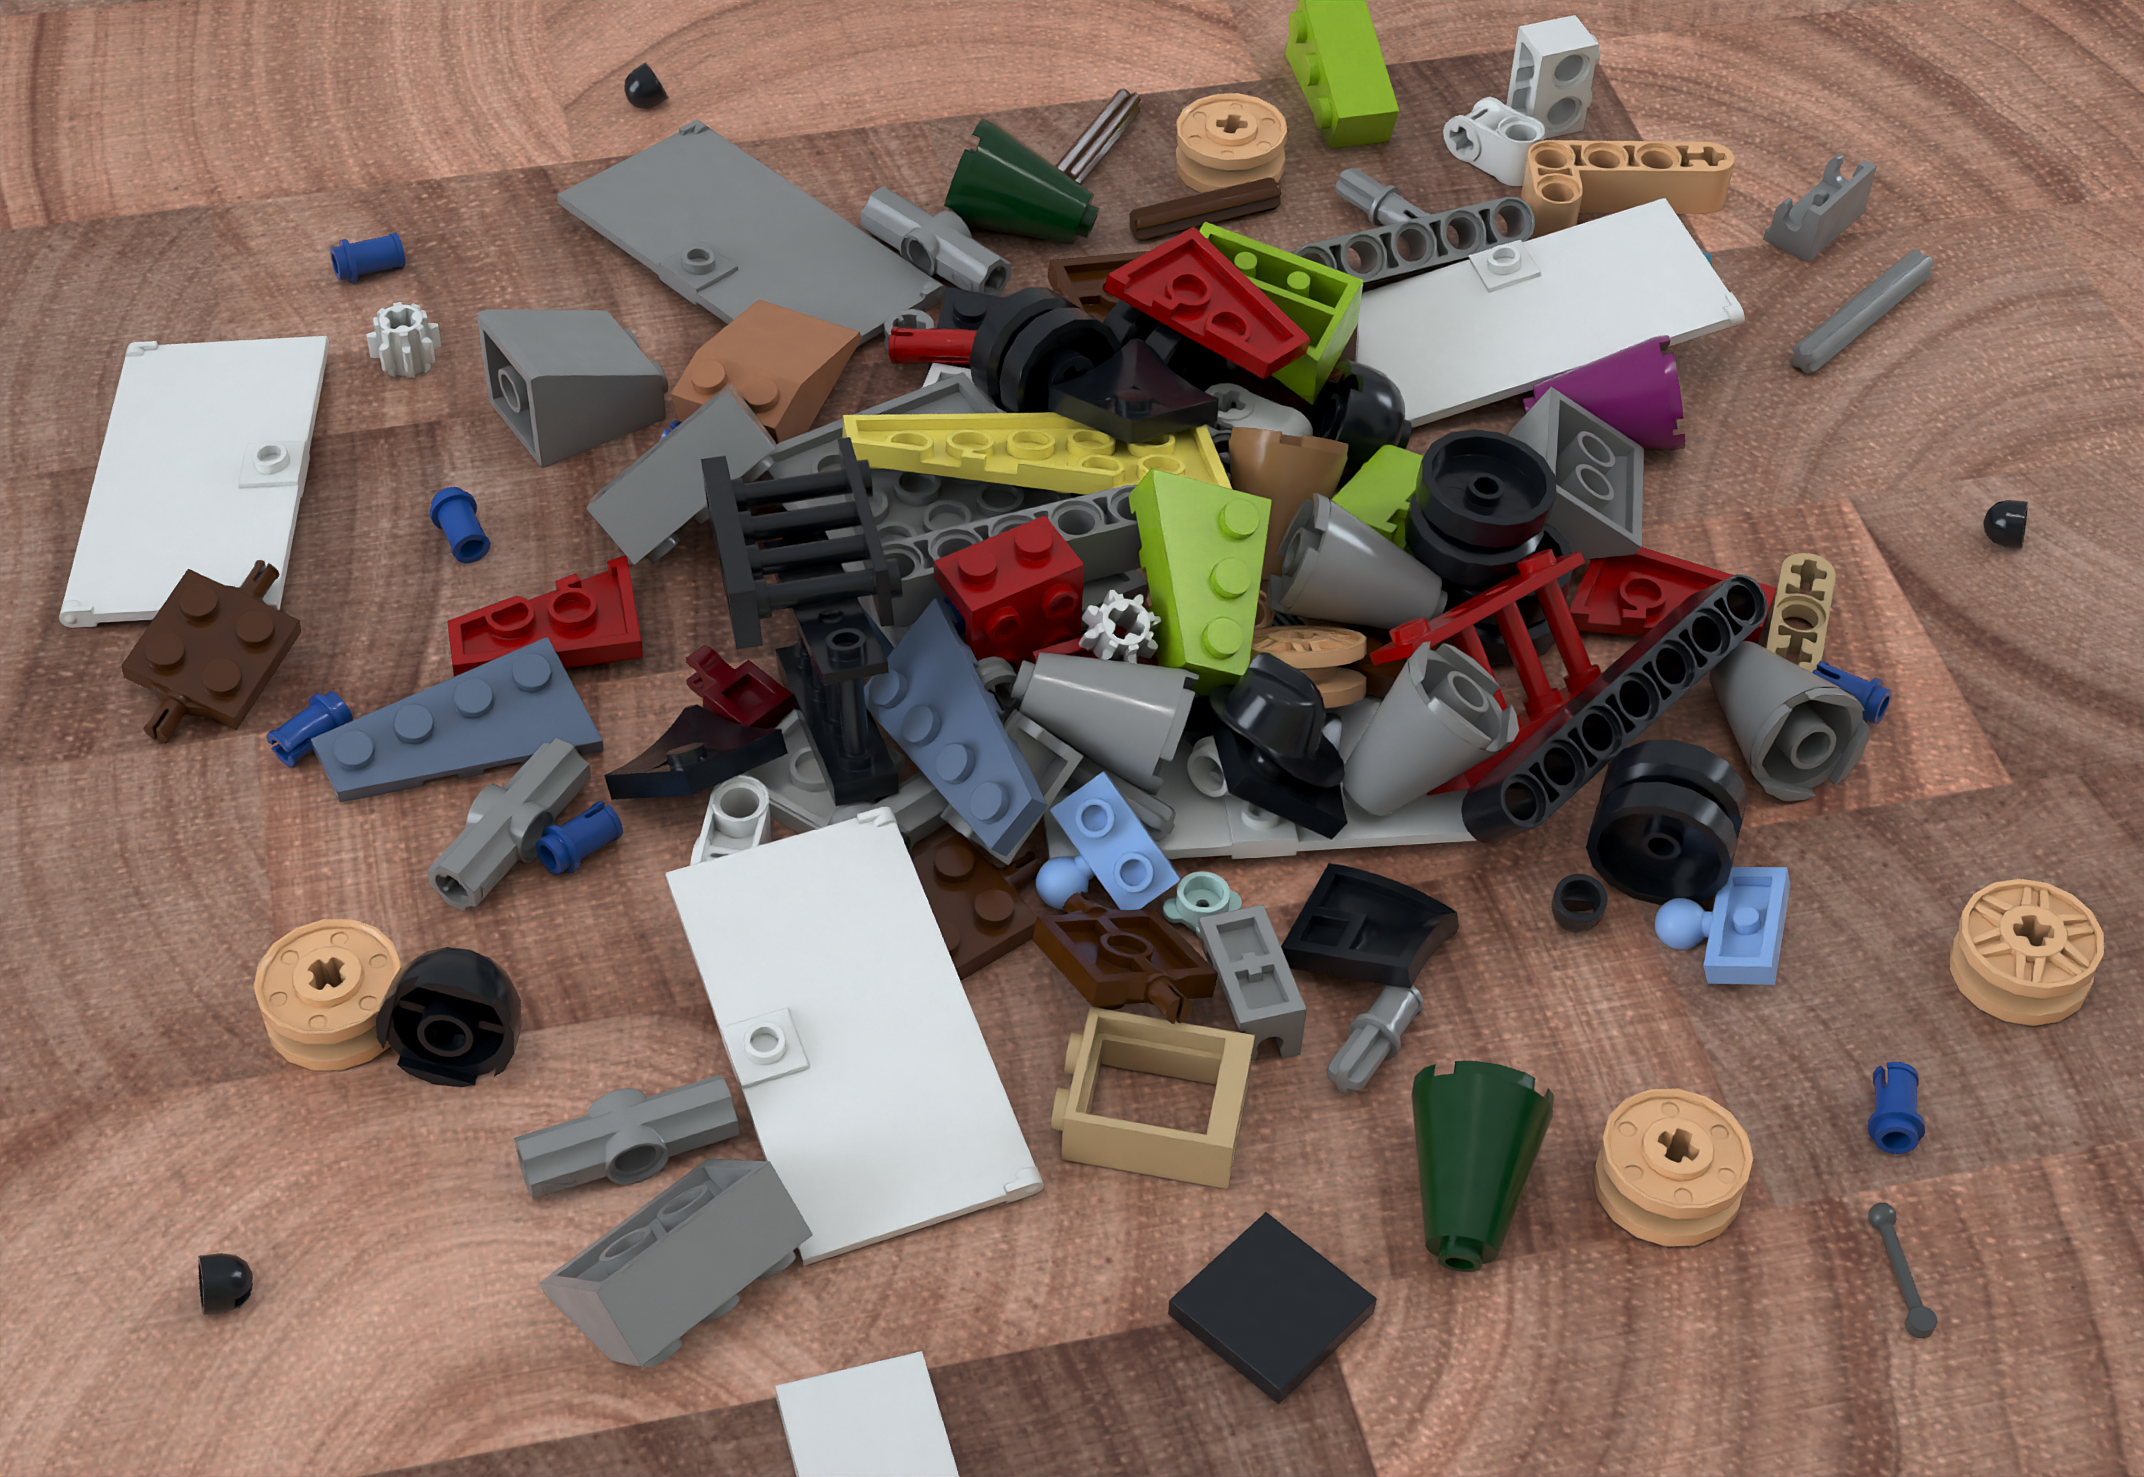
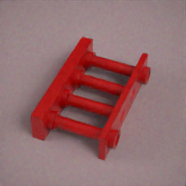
(1536, 574)

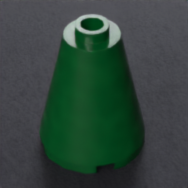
(1018, 191)
(1475, 1156)

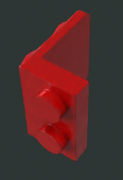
(1015, 591)

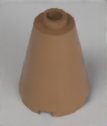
(1287, 473)

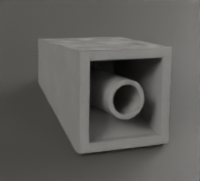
(567, 379)

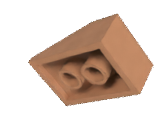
(775, 361)

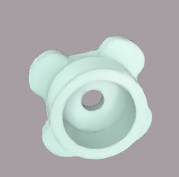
(1200, 896)

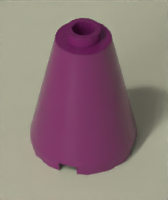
(1628, 390)

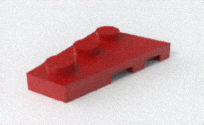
(1211, 302)
(1640, 590)
(583, 620)

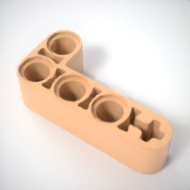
(1620, 175)

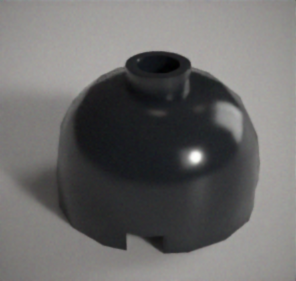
(1362, 412)
(451, 1017)

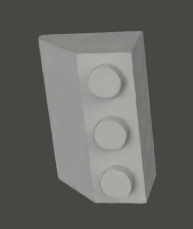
(1595, 476)
(667, 482)
(680, 1260)

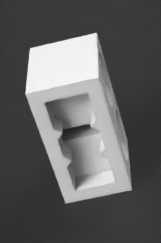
(1554, 74)

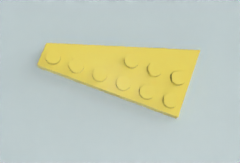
(1028, 450)

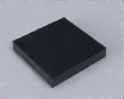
(1272, 1307)

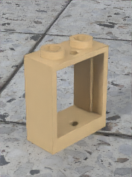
(1164, 1050)

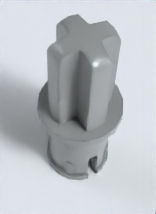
(1380, 202)
(1374, 1037)

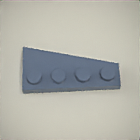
(460, 727)
(954, 730)

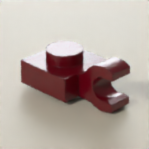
(738, 694)

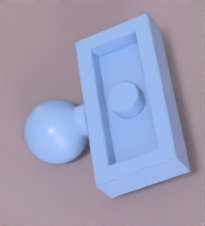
(1110, 846)
(1741, 929)

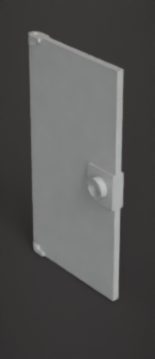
(741, 233)

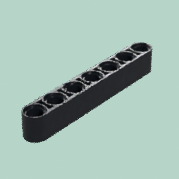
(1613, 710)

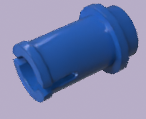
(367, 256)
(455, 514)
(1870, 694)
(320, 717)
(566, 845)
(1896, 1123)

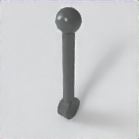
(1920, 1319)

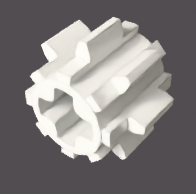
(404, 340)
(1124, 613)

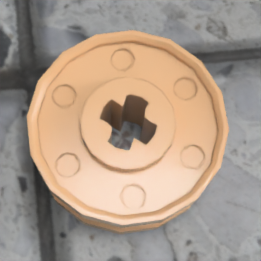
(1229, 141)
(1318, 654)
(2026, 952)
(324, 993)
(1672, 1167)

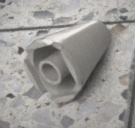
(1349, 572)
(1109, 710)
(1788, 721)
(1427, 731)

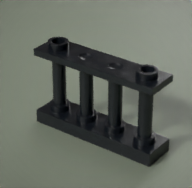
(745, 565)
(828, 688)

